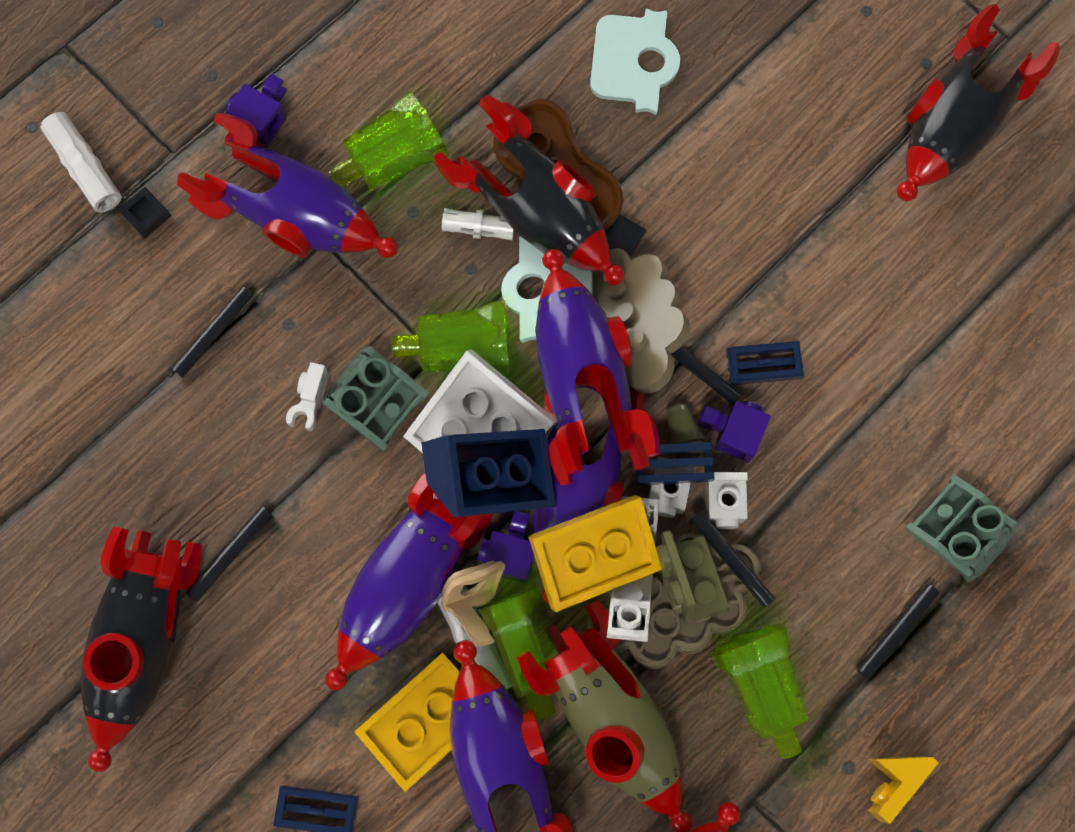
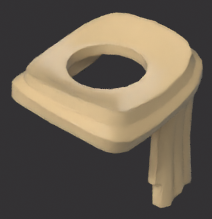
(463, 603)

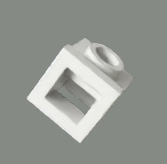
(670, 503)
(715, 510)

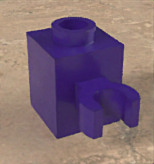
(260, 108)
(739, 430)
(510, 549)

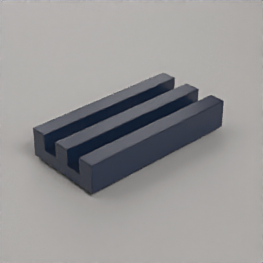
(761, 377)
(683, 448)
(282, 805)

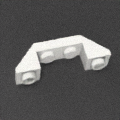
(631, 602)

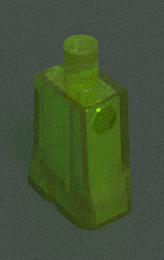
(390, 145)
(447, 336)
(515, 634)
(765, 684)

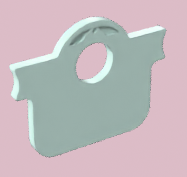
(616, 55)
(531, 265)

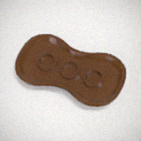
(556, 138)

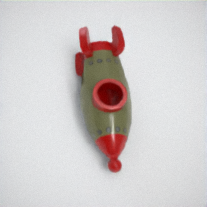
(611, 716)

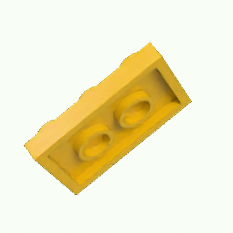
(595, 553)
(414, 725)

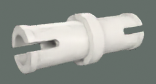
(476, 224)

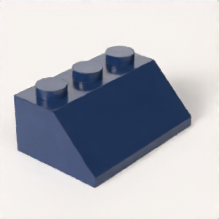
(490, 471)

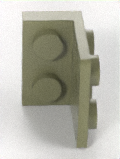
(692, 577)

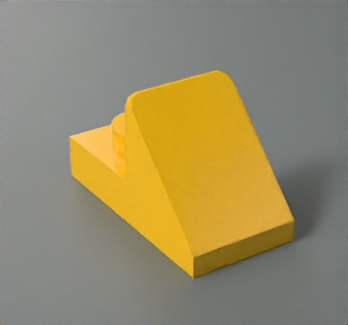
(906, 777)

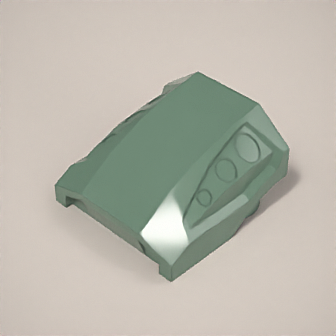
(373, 396)
(964, 528)

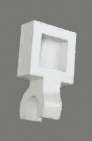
(312, 390)

